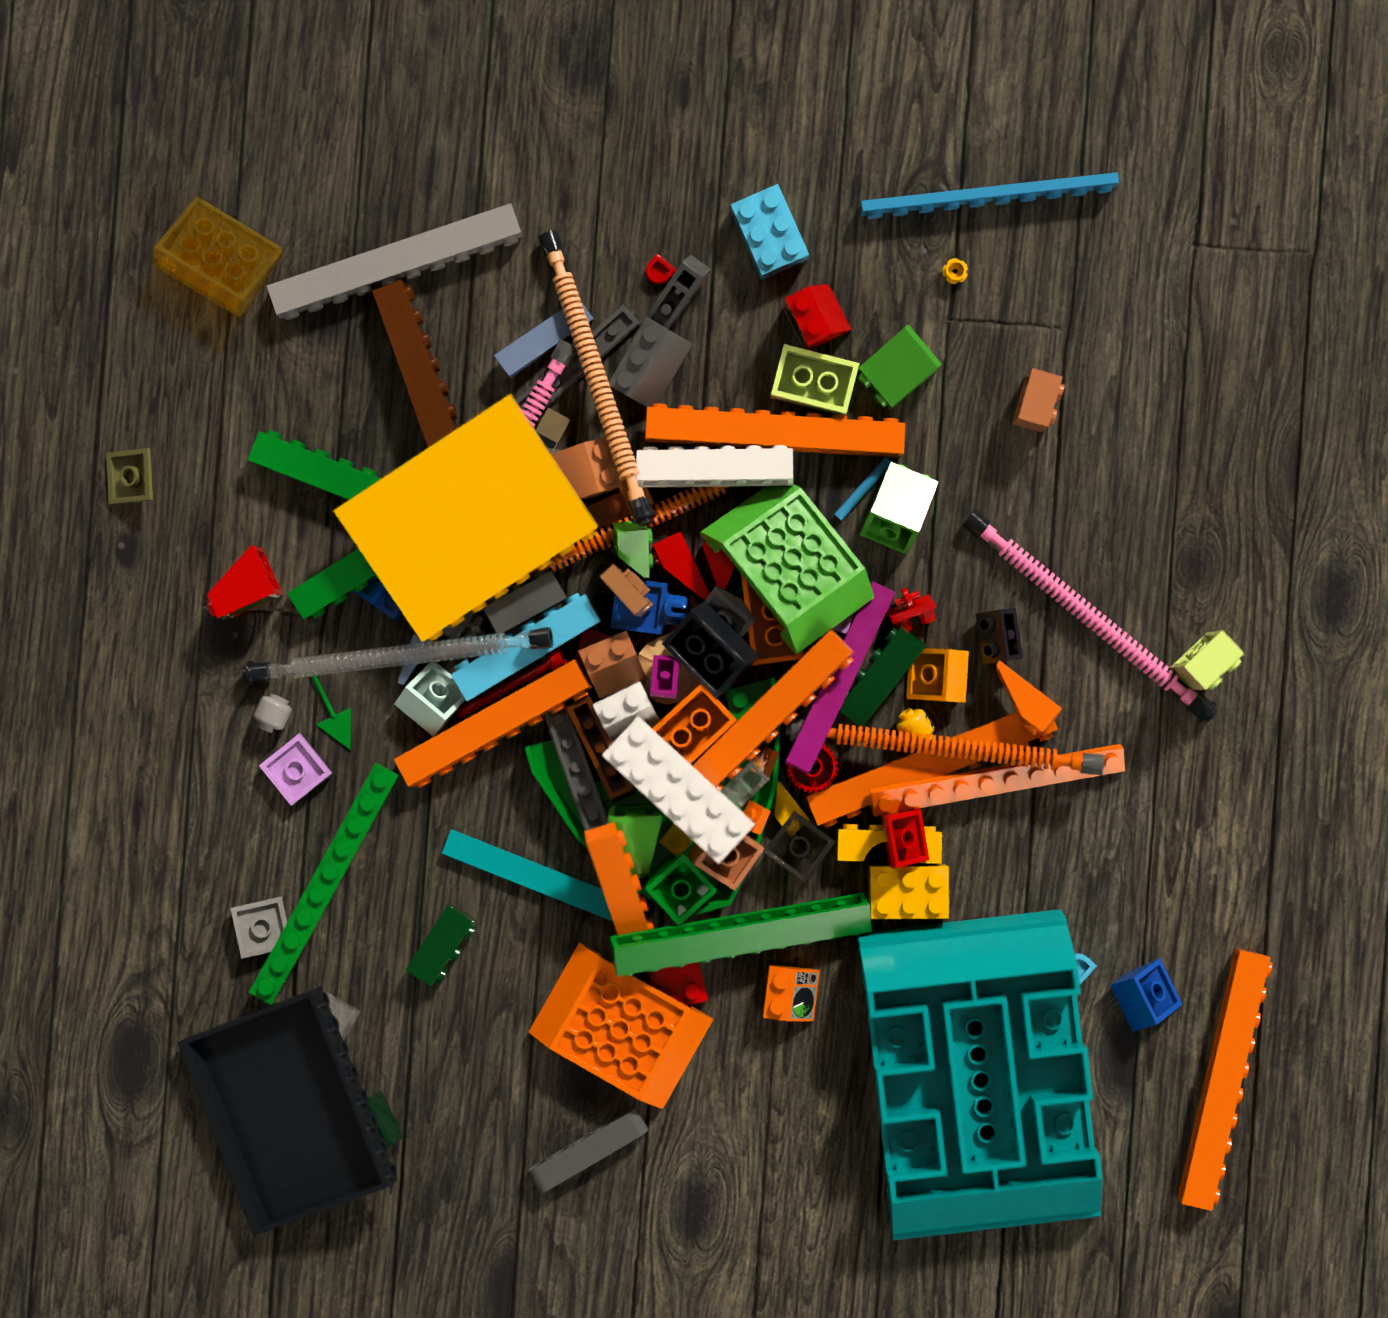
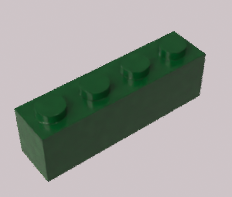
(882, 675)

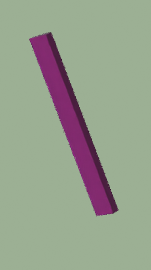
(832, 697)

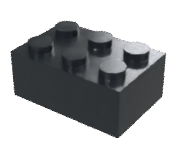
(710, 649)

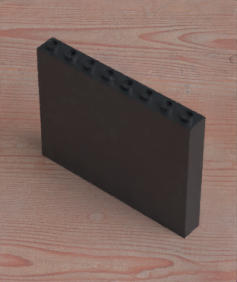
(288, 1111)

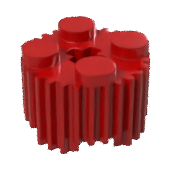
(820, 777)

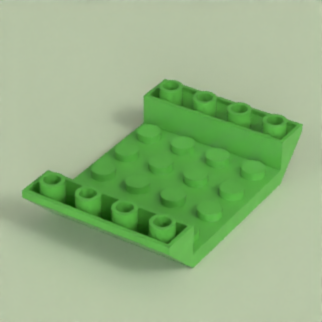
(792, 562)

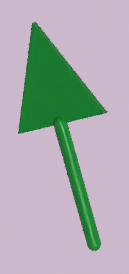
(338, 724)

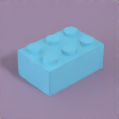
(769, 232)

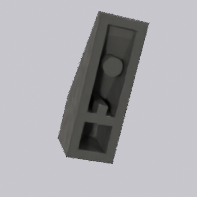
(679, 291)

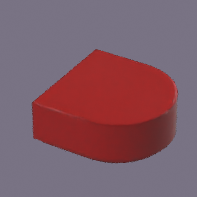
(659, 271)

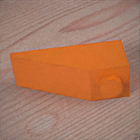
(1031, 705)

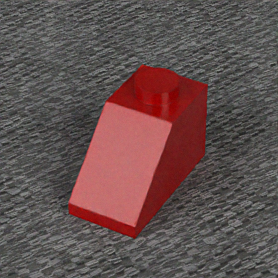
(720, 566)

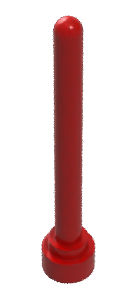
(553, 661)

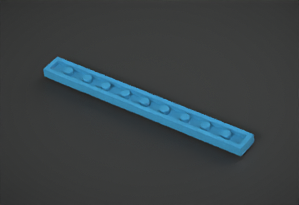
(978, 196)

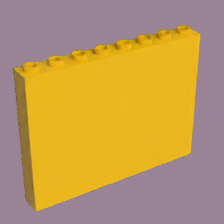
(467, 519)

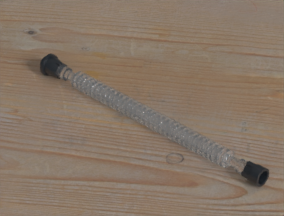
(397, 656)

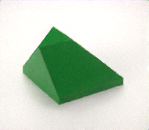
(679, 887)

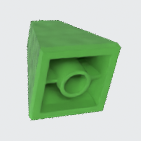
(641, 829)

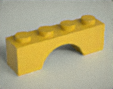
(855, 843)

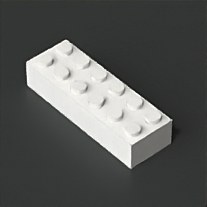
(678, 790)

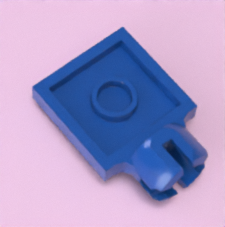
(657, 617)

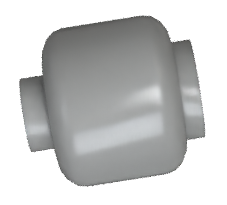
(272, 712)

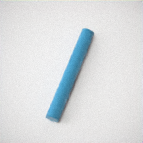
(864, 487)

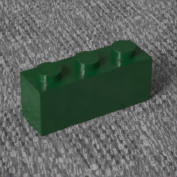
(441, 945)

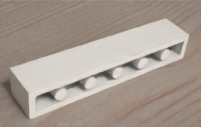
(715, 467)

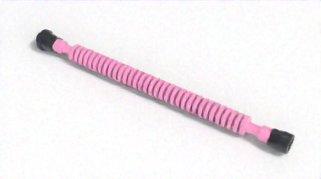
(1195, 702)

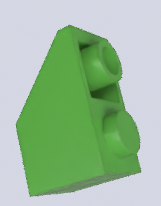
(632, 546)

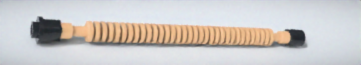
(597, 379)

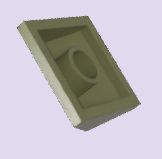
(129, 476)

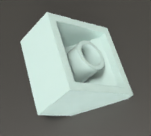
(431, 698)

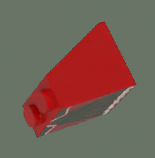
(815, 316)
(244, 586)

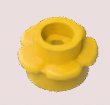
(956, 264)

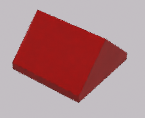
(905, 838)

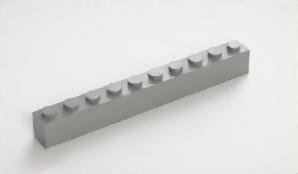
(395, 261)

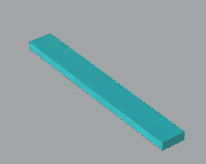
(527, 873)

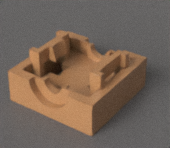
(628, 589)

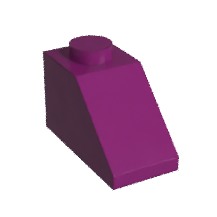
(664, 676)

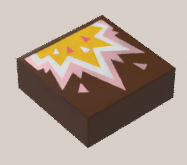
(766, 759)

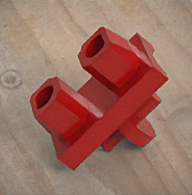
(910, 606)

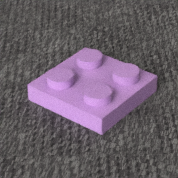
(295, 769)

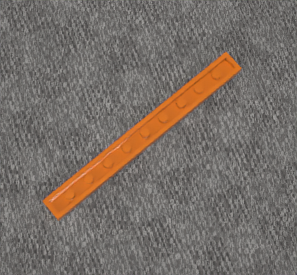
(984, 783)

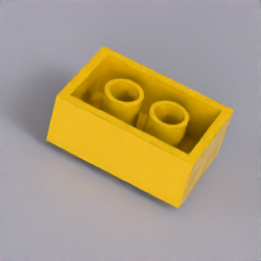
(909, 892)

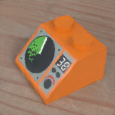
(790, 993)

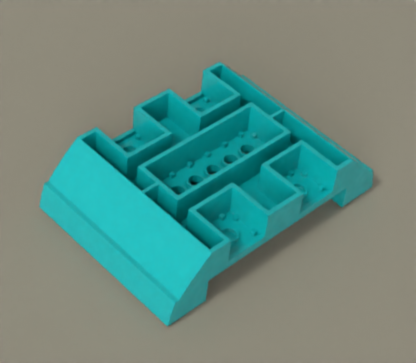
(1023, 989)

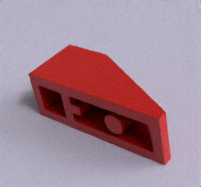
(679, 563)

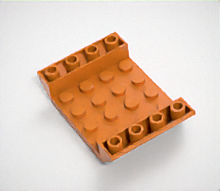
(619, 1027)

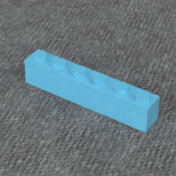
(491, 669)

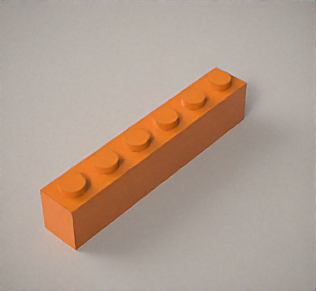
(617, 880)

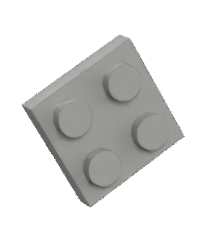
(259, 925)

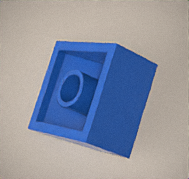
(1146, 995)

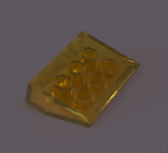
(216, 256)

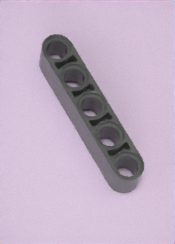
(587, 1150)

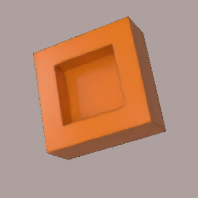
(757, 814)

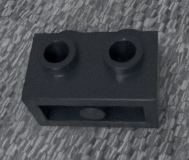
(999, 636)

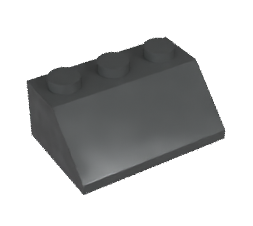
(650, 363)

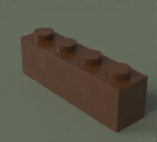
(596, 743)

